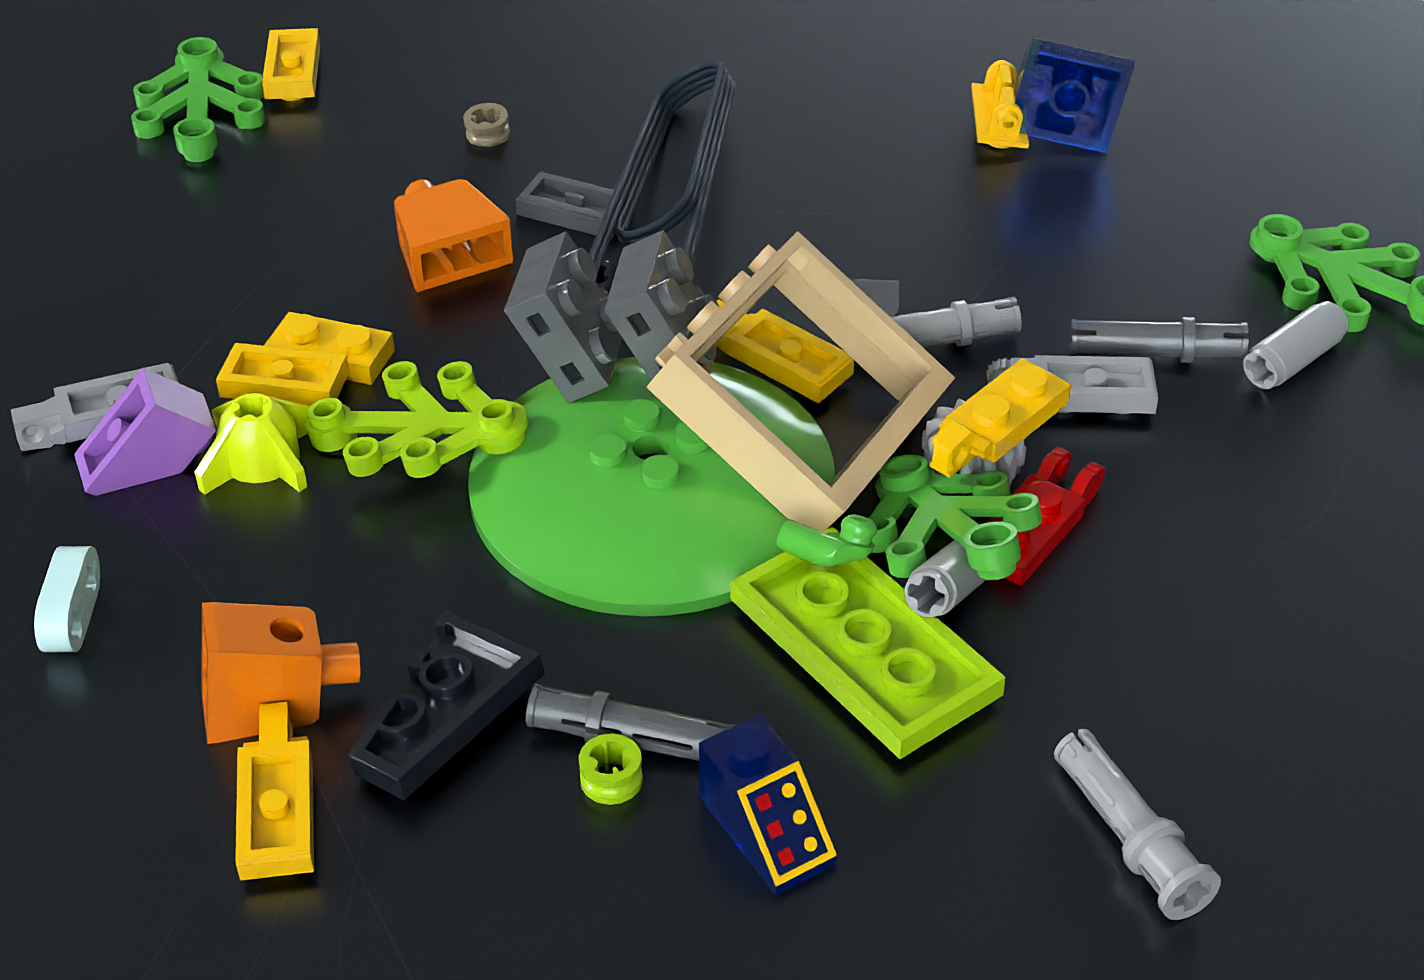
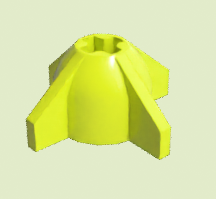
(255, 443)

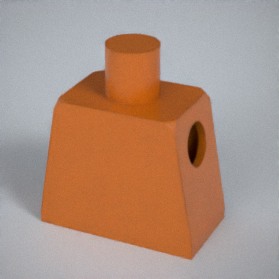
(450, 232)
(263, 658)

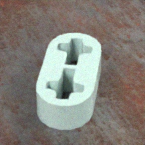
(67, 599)

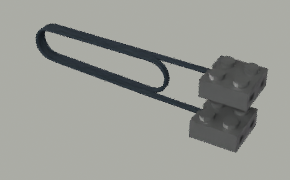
(652, 298)

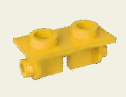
(995, 110)

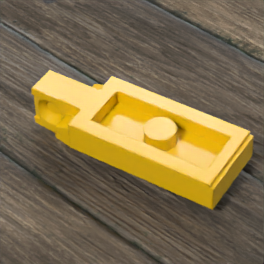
(787, 354)
(998, 416)
(274, 800)

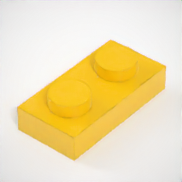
(291, 64)
(365, 347)
(282, 373)

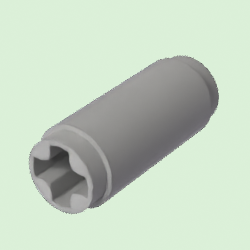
(1295, 345)
(941, 582)

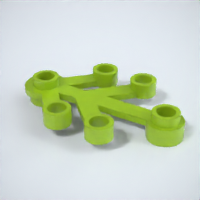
(491, 424)

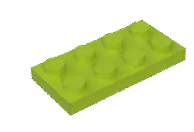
(868, 648)

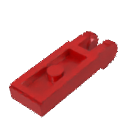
(1058, 507)

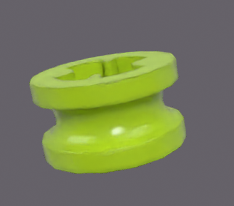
(613, 787)

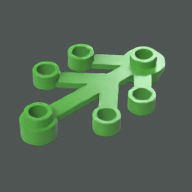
(196, 135)
(1287, 244)
(989, 547)

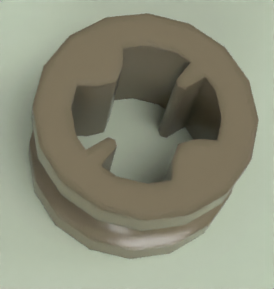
(487, 124)

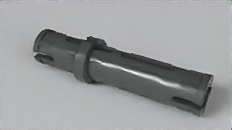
(1163, 339)
(600, 714)

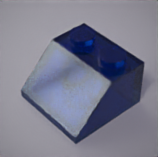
(1071, 94)

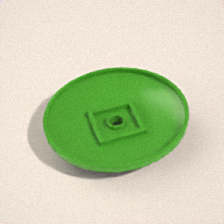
(626, 532)

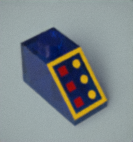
(764, 803)

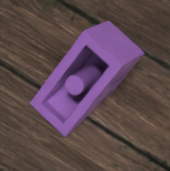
(145, 435)

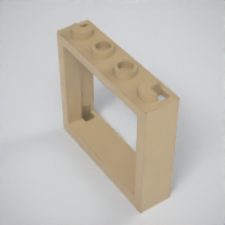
(850, 322)

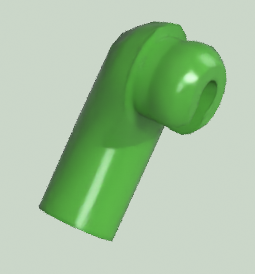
(829, 549)

